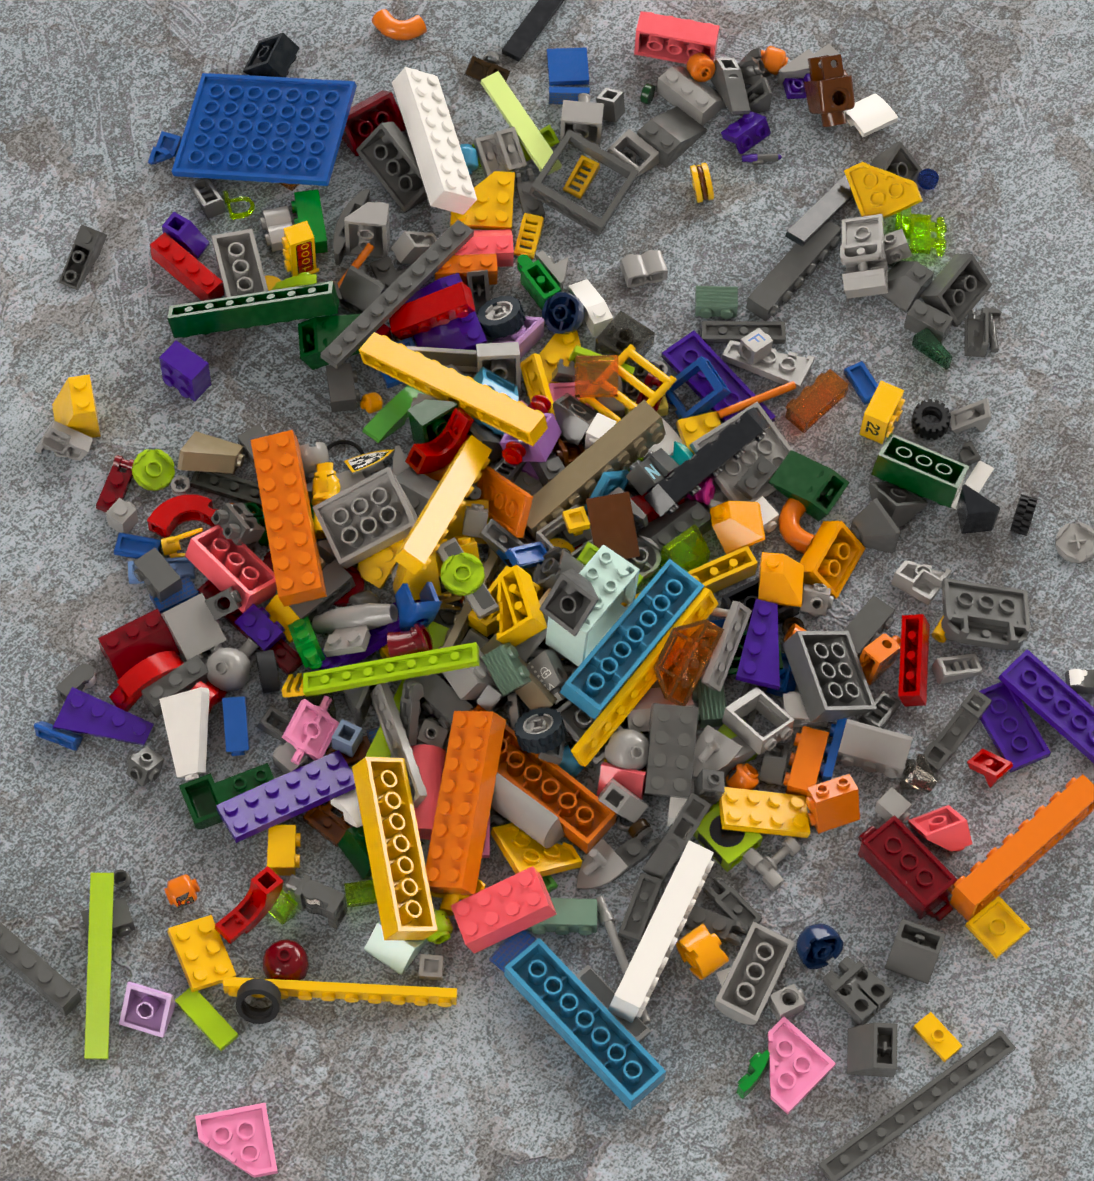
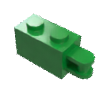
(536, 280)
(307, 643)

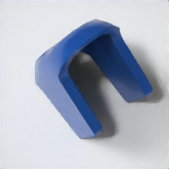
(411, 612)

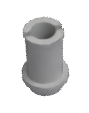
(248, 647)

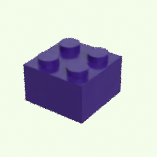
(185, 371)

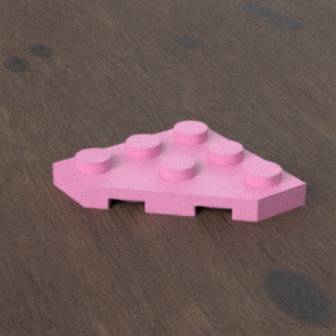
(794, 1065)
(240, 1137)

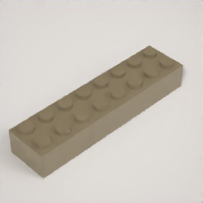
(611, 452)

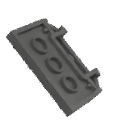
(985, 614)

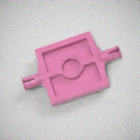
(310, 730)

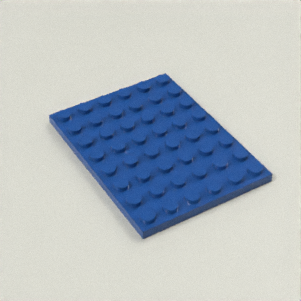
(264, 129)

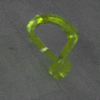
(227, 200)

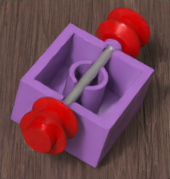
(517, 451)

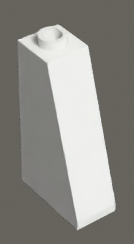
(187, 730)

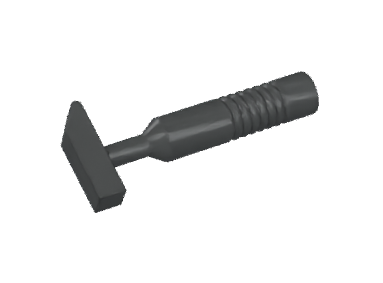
(992, 329)

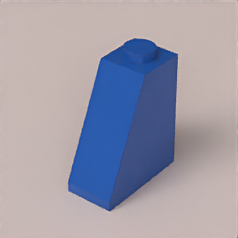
(236, 725)

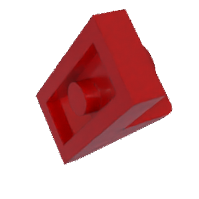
(990, 766)

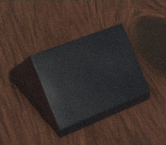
(975, 511)

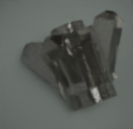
(918, 775)

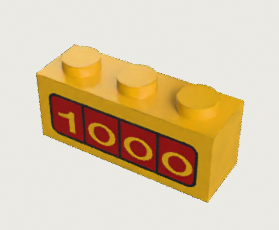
(299, 249)

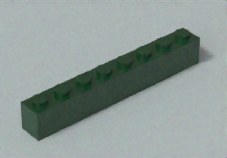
(253, 309)

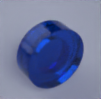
(928, 179)

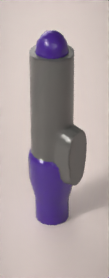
(759, 159)

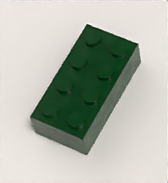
(920, 470)

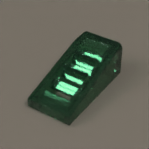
(930, 346)

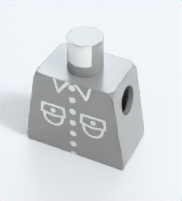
(549, 672)

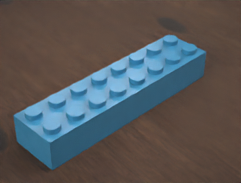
(631, 639)
(584, 1023)

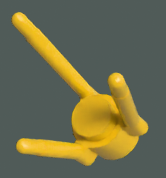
(172, 544)

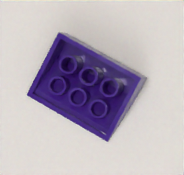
(458, 333)

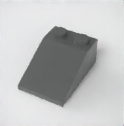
(671, 134)

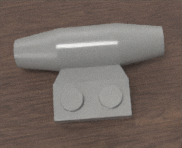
(351, 626)

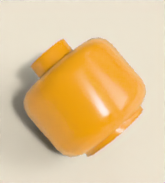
(371, 402)

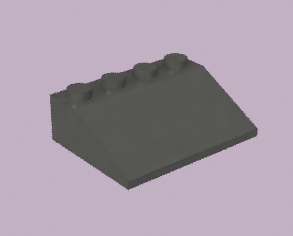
(828, 675)

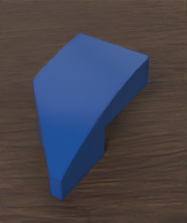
(165, 149)

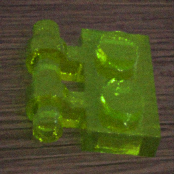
(920, 234)

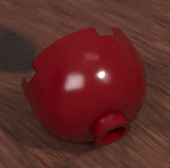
(285, 961)

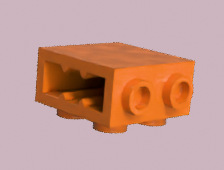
(833, 803)

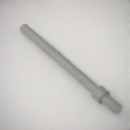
(607, 919)

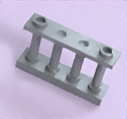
(727, 645)

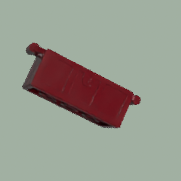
(908, 867)

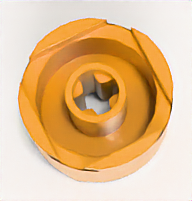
(701, 951)

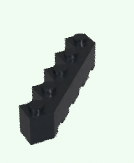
(707, 462)

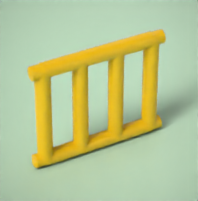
(653, 396)

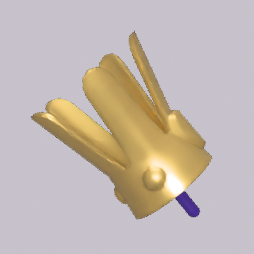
(447, 597)

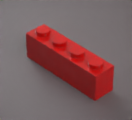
(186, 268)
(432, 311)
(914, 660)

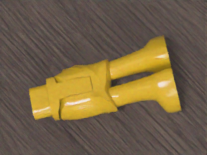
(324, 486)

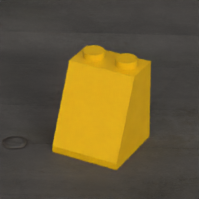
(77, 406)
(418, 581)

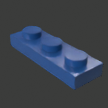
(832, 749)

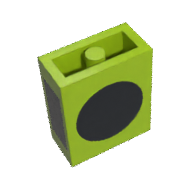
(726, 844)

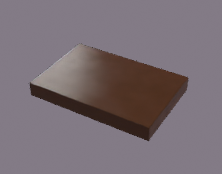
(613, 524)

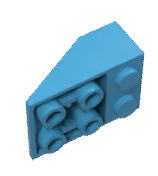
(499, 385)

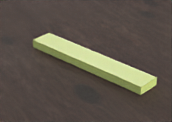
(517, 117)

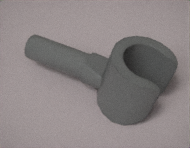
(498, 821)

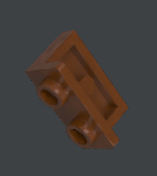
(567, 451)

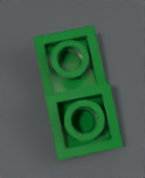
(756, 1069)

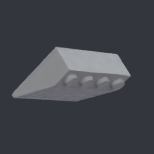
(366, 517)

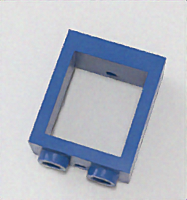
(719, 393)

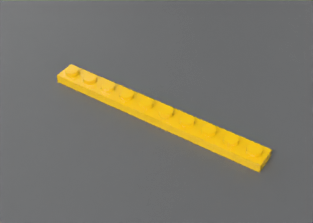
(636, 686)
(353, 992)

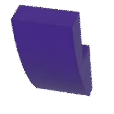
(795, 87)

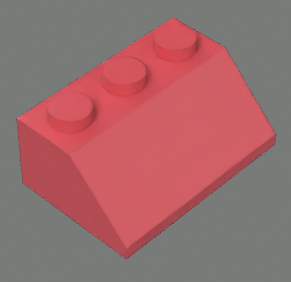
(491, 242)

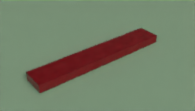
(286, 657)

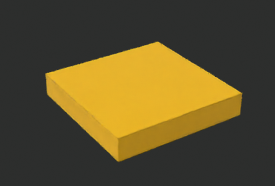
(997, 927)

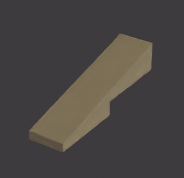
(532, 694)

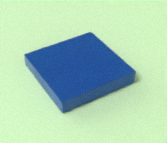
(567, 66)

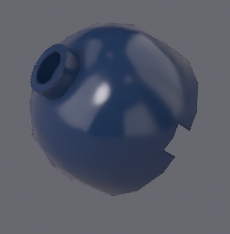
(563, 313)
(817, 945)

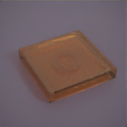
(596, 376)

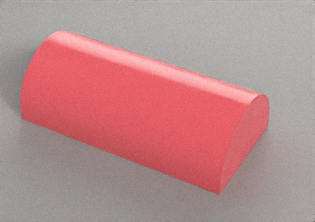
(431, 764)

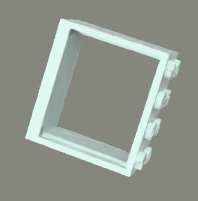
(614, 583)

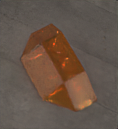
(685, 659)

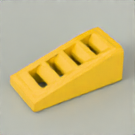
(588, 163)
(530, 223)

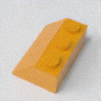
(831, 556)

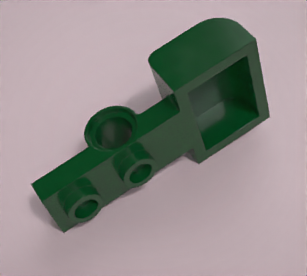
(204, 794)

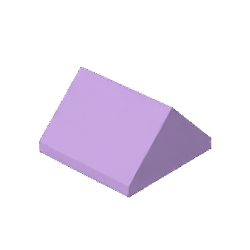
(527, 335)
(147, 1009)

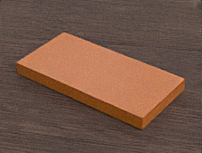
(507, 502)

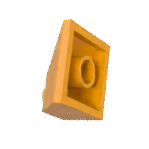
(737, 524)
(780, 580)

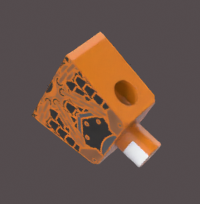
(883, 652)

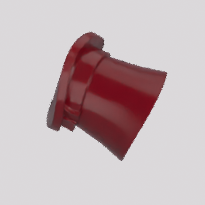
(409, 642)

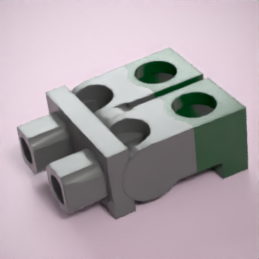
(242, 524)

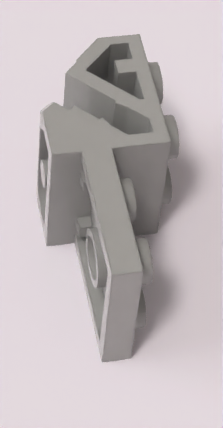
(864, 256)

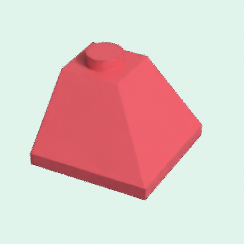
(943, 828)

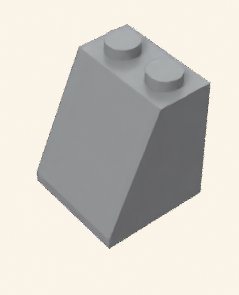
(193, 628)

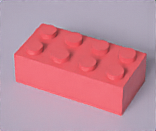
(674, 38)
(232, 566)
(503, 909)

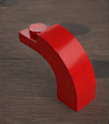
(441, 451)
(179, 510)
(142, 676)
(258, 901)

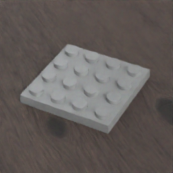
(772, 447)

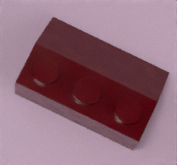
(368, 116)
(136, 642)

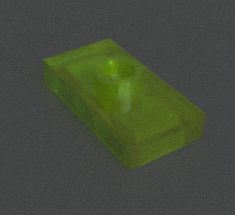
(360, 893)

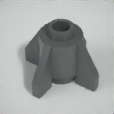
(753, 67)

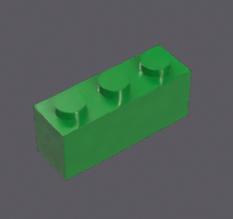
(309, 209)

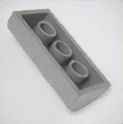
(239, 263)
(526, 813)
(753, 974)

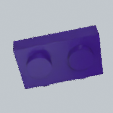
(747, 131)
(260, 628)

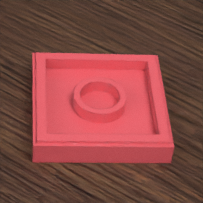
(629, 778)

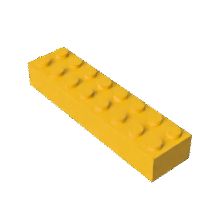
(394, 849)

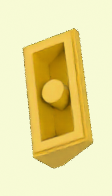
(282, 614)

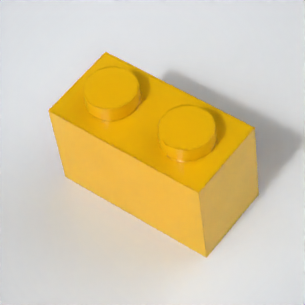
(282, 849)

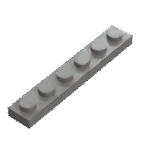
(397, 739)

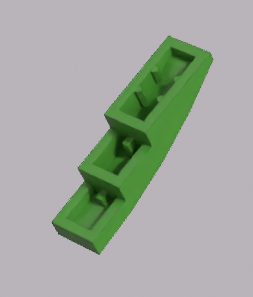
(392, 415)

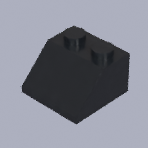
(272, 57)

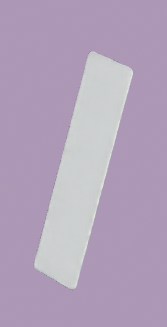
(976, 479)

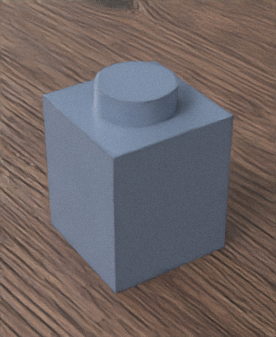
(347, 738)

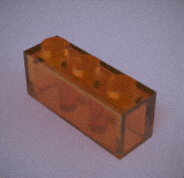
(816, 400)

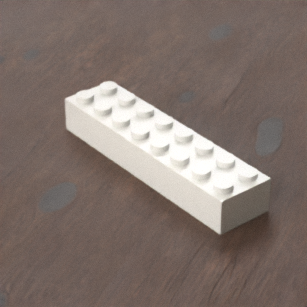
(434, 141)
(662, 932)

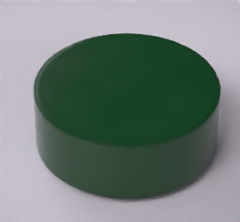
(647, 93)

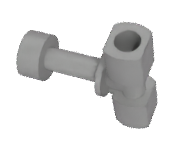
(768, 866)

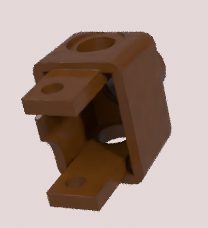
(829, 90)

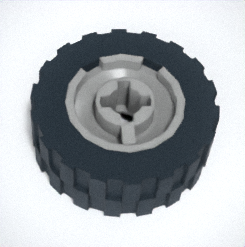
(501, 316)
(540, 730)

